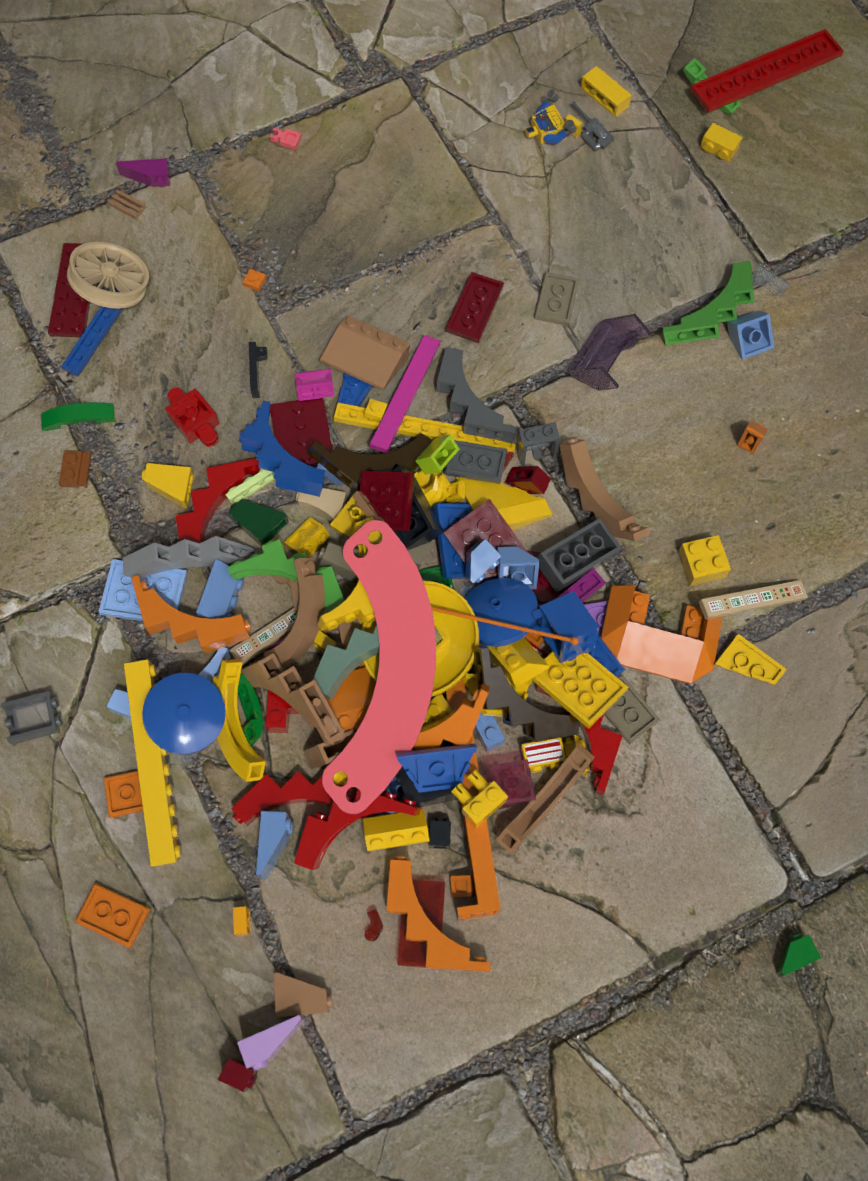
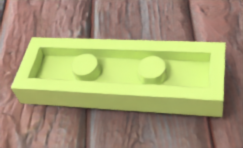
(249, 486)

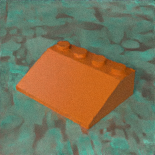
(353, 699)

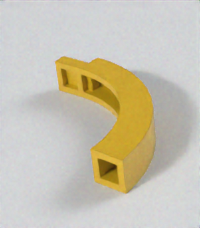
(231, 739)

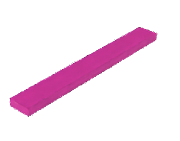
(405, 394)

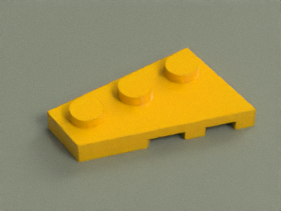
(750, 661)

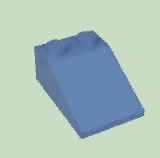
(273, 837)

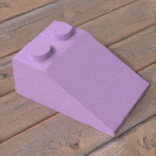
(266, 1044)

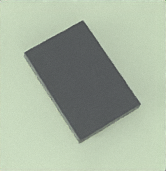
(477, 462)

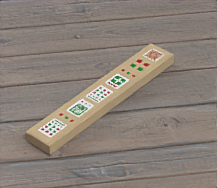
(753, 599)
(265, 637)

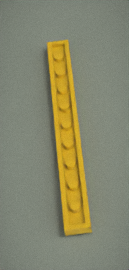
(414, 426)

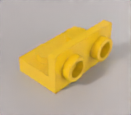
(308, 537)

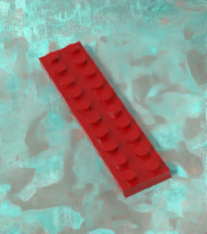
(766, 70)

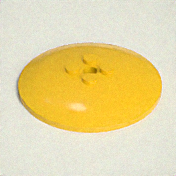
(457, 638)

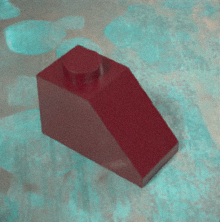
(529, 479)
(237, 1075)

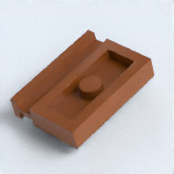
(75, 469)

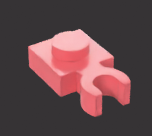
(288, 138)

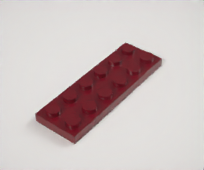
(69, 309)

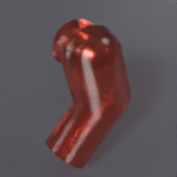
(376, 926)

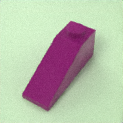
(149, 171)

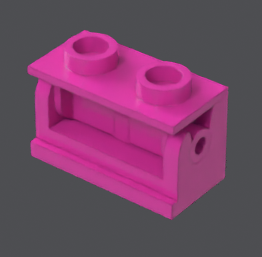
(314, 384)

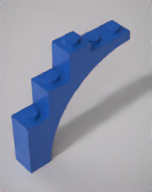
(287, 470)

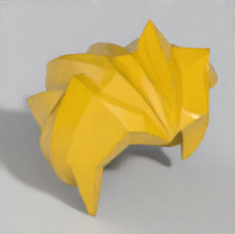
(433, 486)

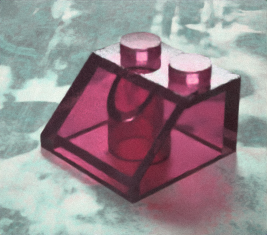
(514, 780)

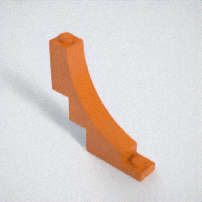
(212, 633)
(455, 726)
(441, 951)

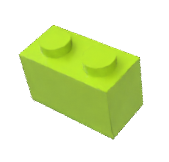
(437, 454)

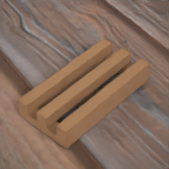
(130, 202)

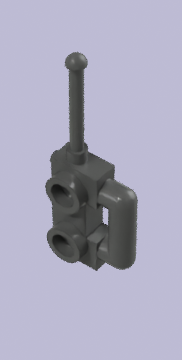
(594, 128)

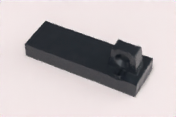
(255, 355)

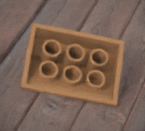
(366, 352)

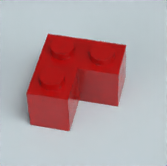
(278, 714)

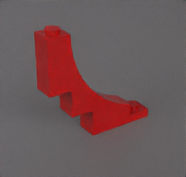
(205, 502)
(603, 746)
(268, 795)

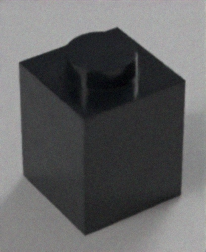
(440, 833)

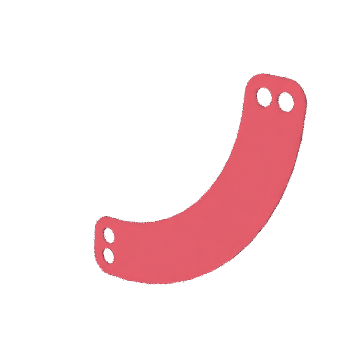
(404, 669)

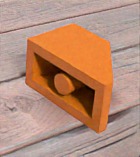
(752, 437)

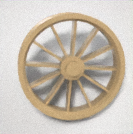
(107, 274)

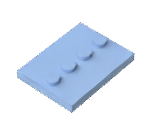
(120, 597)

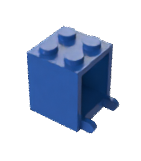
(570, 619)

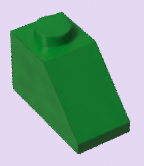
(797, 954)

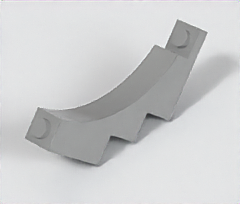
(184, 554)

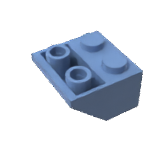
(480, 559)

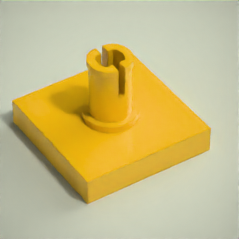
(347, 517)

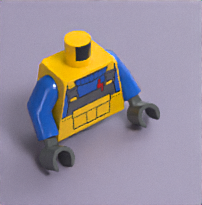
(548, 123)

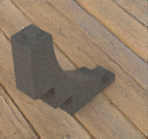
(479, 418)

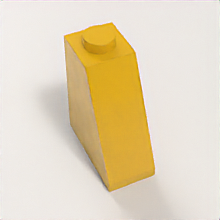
(170, 482)

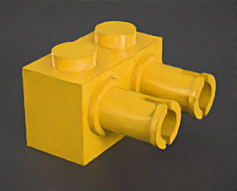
(482, 806)

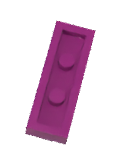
(586, 585)

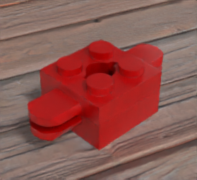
(192, 416)

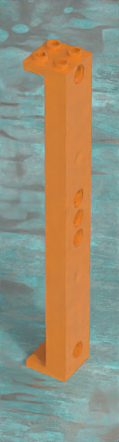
(477, 839)

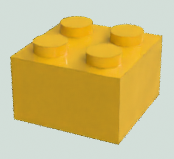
(704, 560)

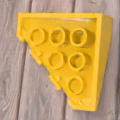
(513, 504)

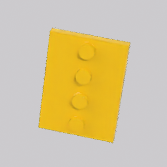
(581, 686)

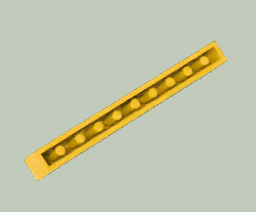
(152, 771)

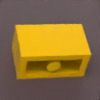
(721, 142)

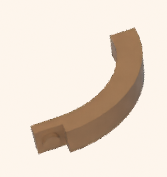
(309, 612)
(546, 799)

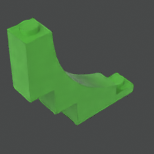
(705, 322)

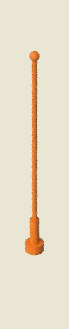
(574, 640)

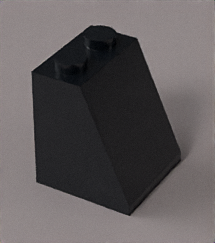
(423, 798)

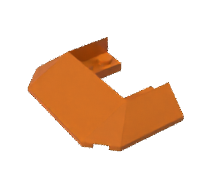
(657, 651)

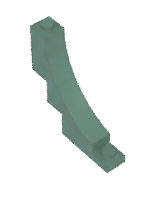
(339, 663)

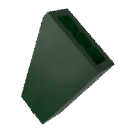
(258, 521)

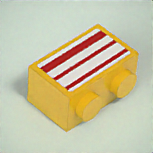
(544, 754)

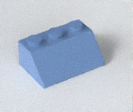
(220, 593)

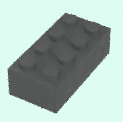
(578, 555)

